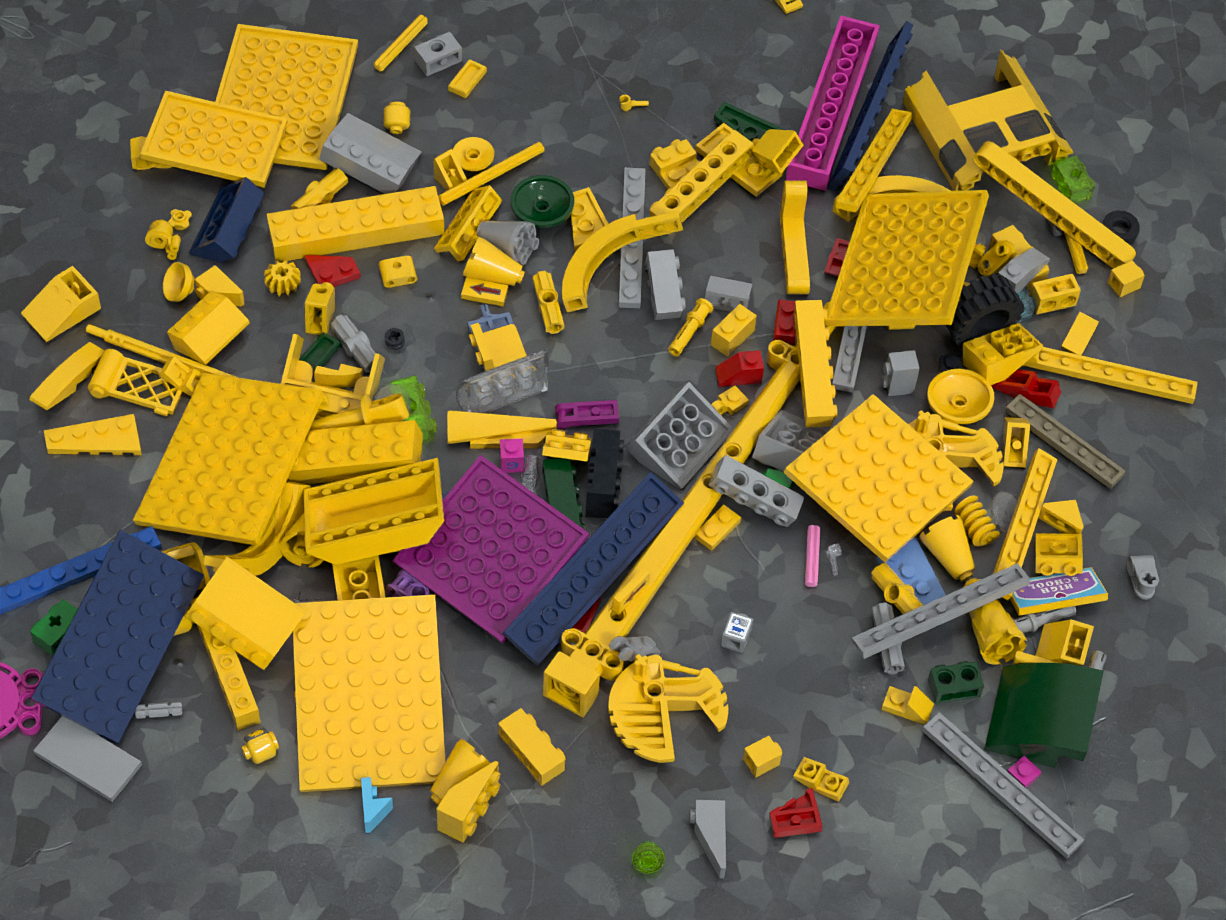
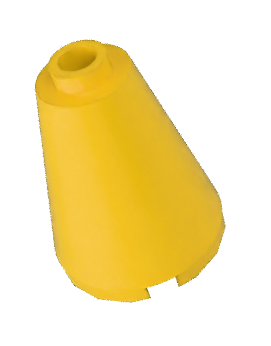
(492, 265)
(294, 545)
(950, 547)
(460, 765)

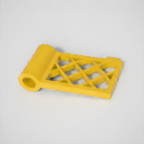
(109, 376)

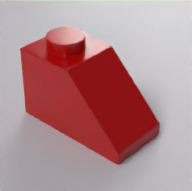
(740, 369)

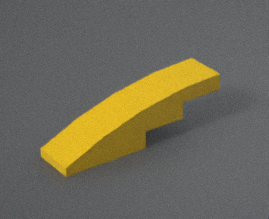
(66, 376)

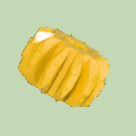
(282, 277)

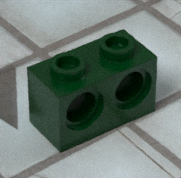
(957, 687)

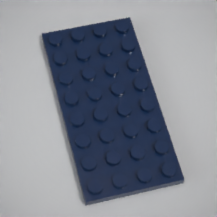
(117, 637)

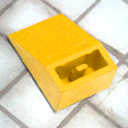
(62, 304)
(1000, 352)
(467, 802)

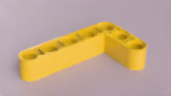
(793, 237)

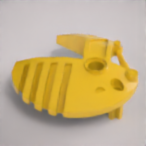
(962, 450)
(645, 718)

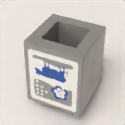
(737, 632)

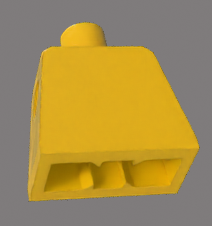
(777, 149)
(319, 298)

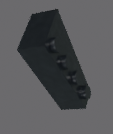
(603, 473)

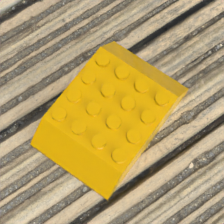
(374, 513)

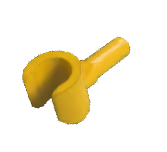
(626, 103)

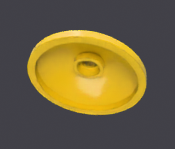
(961, 388)

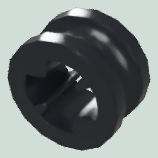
(394, 344)

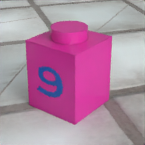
(511, 455)

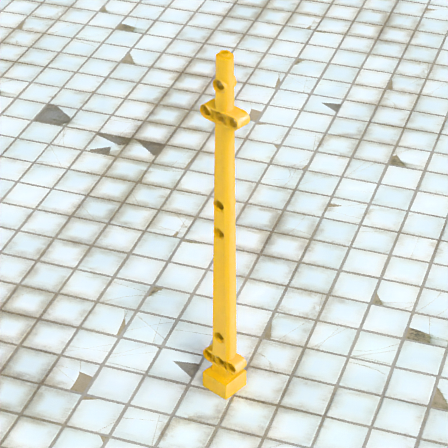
(575, 675)

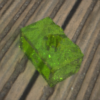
(1073, 179)

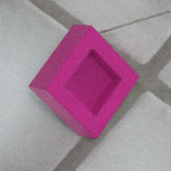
(1024, 772)

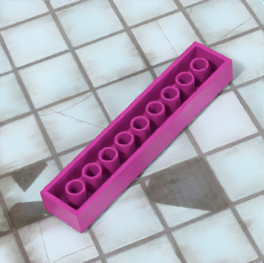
(833, 102)

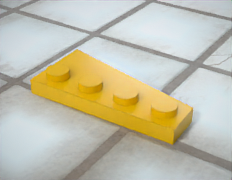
(106, 435)

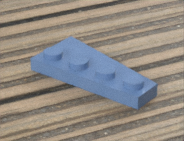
(914, 569)

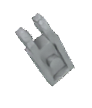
(633, 646)

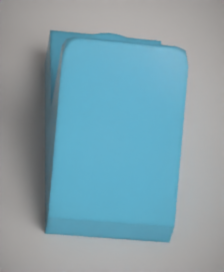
(374, 809)

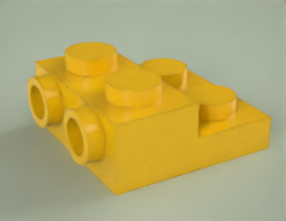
(673, 161)
(567, 446)
(1059, 554)

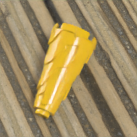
(996, 631)

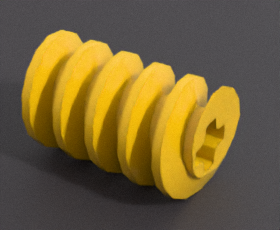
(975, 522)

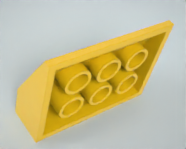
(245, 613)

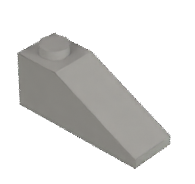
(1024, 268)
(711, 832)

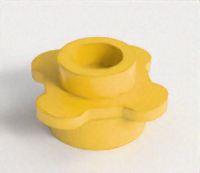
(180, 224)

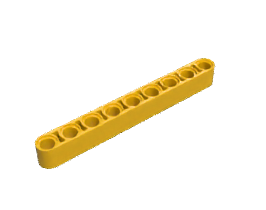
(1053, 205)

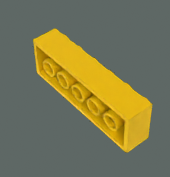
(356, 451)

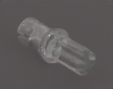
(530, 476)

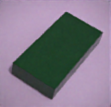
(321, 351)

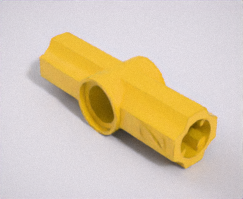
(322, 191)
(548, 302)
(894, 589)

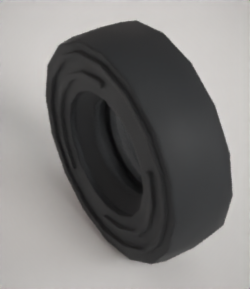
(1125, 218)

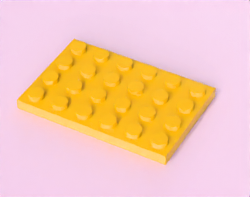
(214, 138)

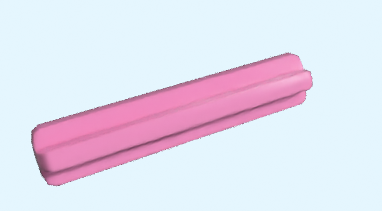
(812, 556)

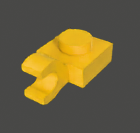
(730, 401)

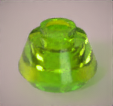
(648, 858)

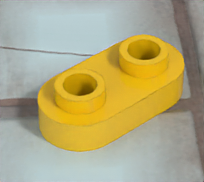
(997, 260)

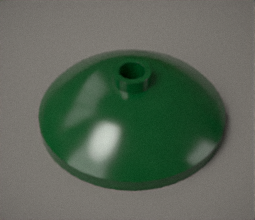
(542, 201)

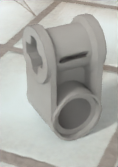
(1143, 575)

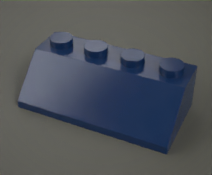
(227, 221)

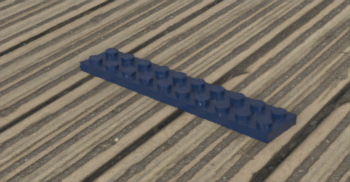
(871, 107)
(593, 568)

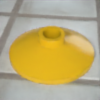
(474, 153)

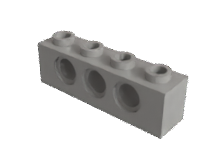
(767, 489)

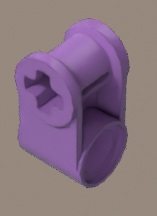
(406, 586)

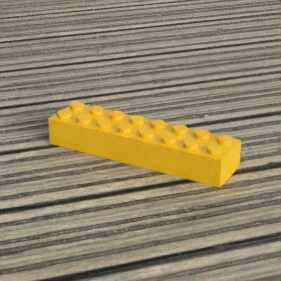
(355, 224)

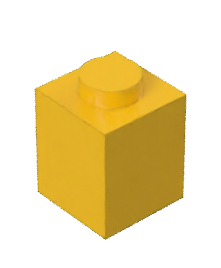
(1126, 278)
(762, 756)

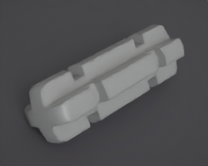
(159, 709)

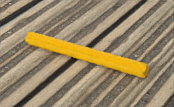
(491, 173)

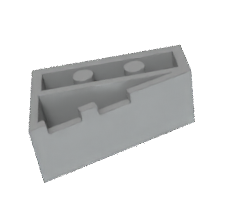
(664, 284)

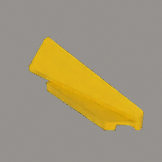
(487, 429)

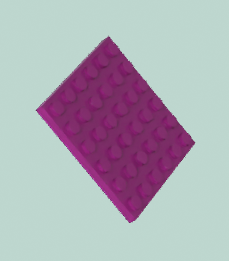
(493, 548)

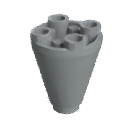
(511, 237)

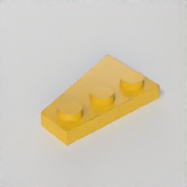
(585, 217)

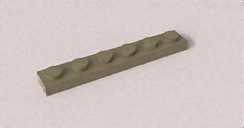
(1066, 442)

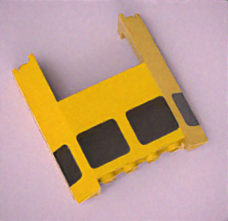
(1009, 118)

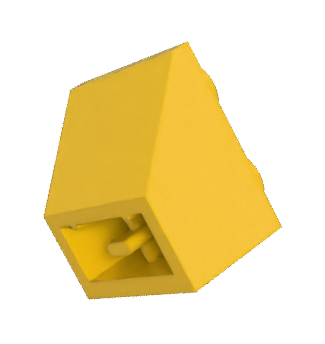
(1065, 642)

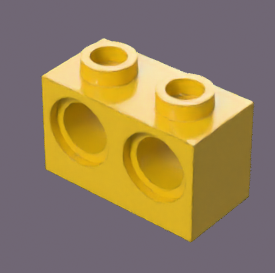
(1055, 293)

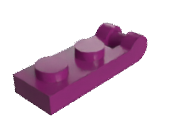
(587, 413)

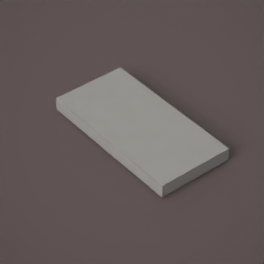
(88, 758)

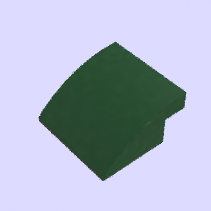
(1044, 711)

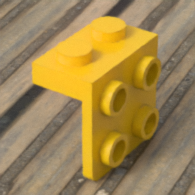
(496, 346)

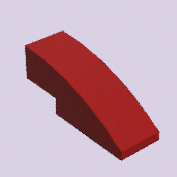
(1037, 390)

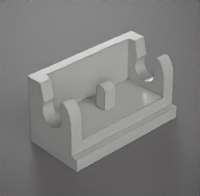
(727, 293)

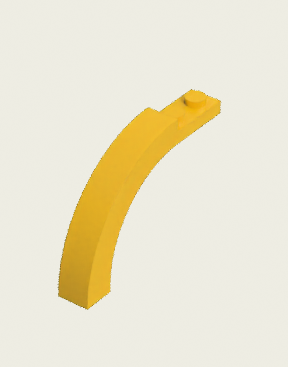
(893, 184)
(604, 243)
(267, 553)

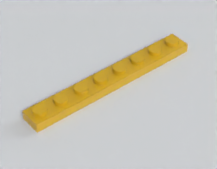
(873, 160)
(1116, 375)
(1026, 512)

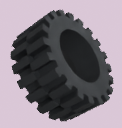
(985, 308)

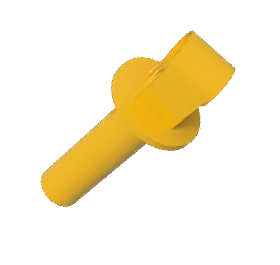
(371, 412)

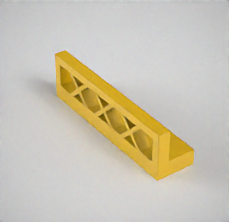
(463, 229)

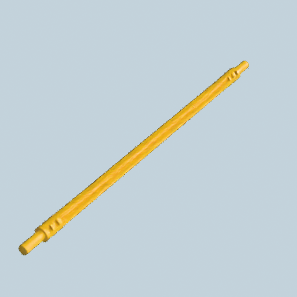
(160, 354)

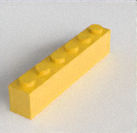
(814, 364)

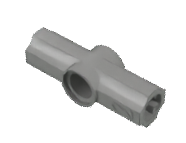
(354, 342)
(891, 657)

